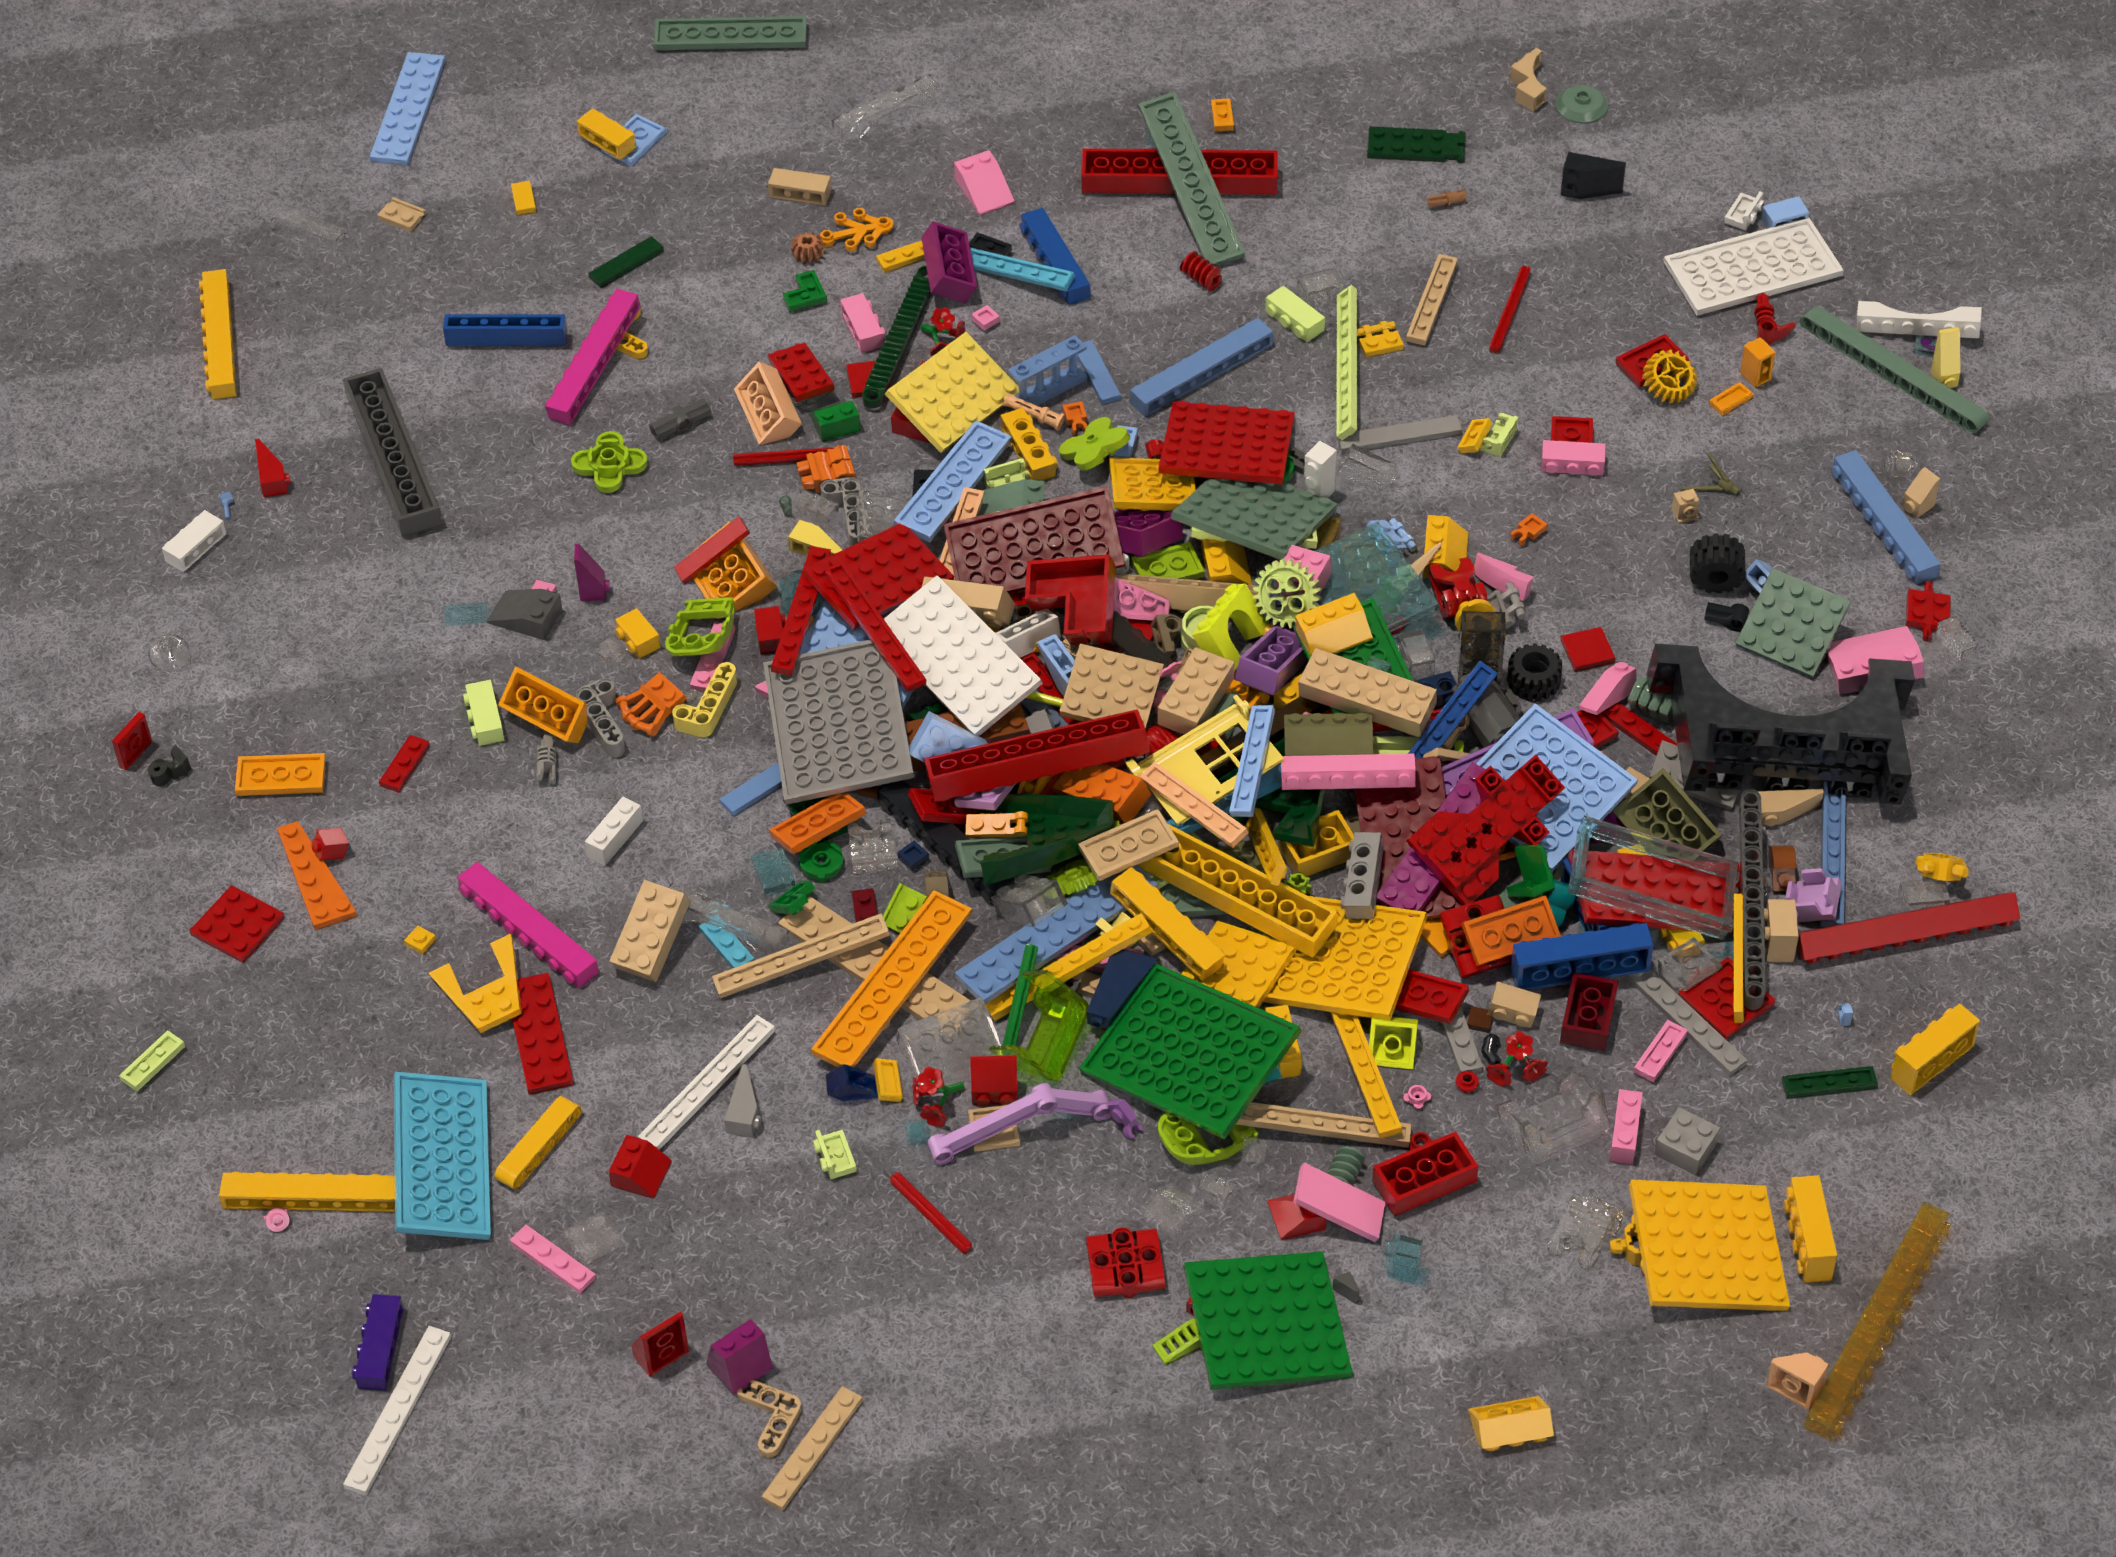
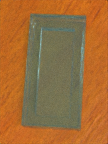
(465, 614)

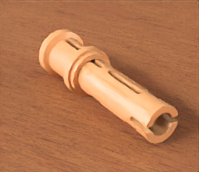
(1043, 414)

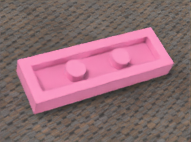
(1660, 1051)

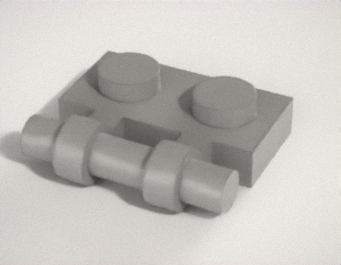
(1499, 602)

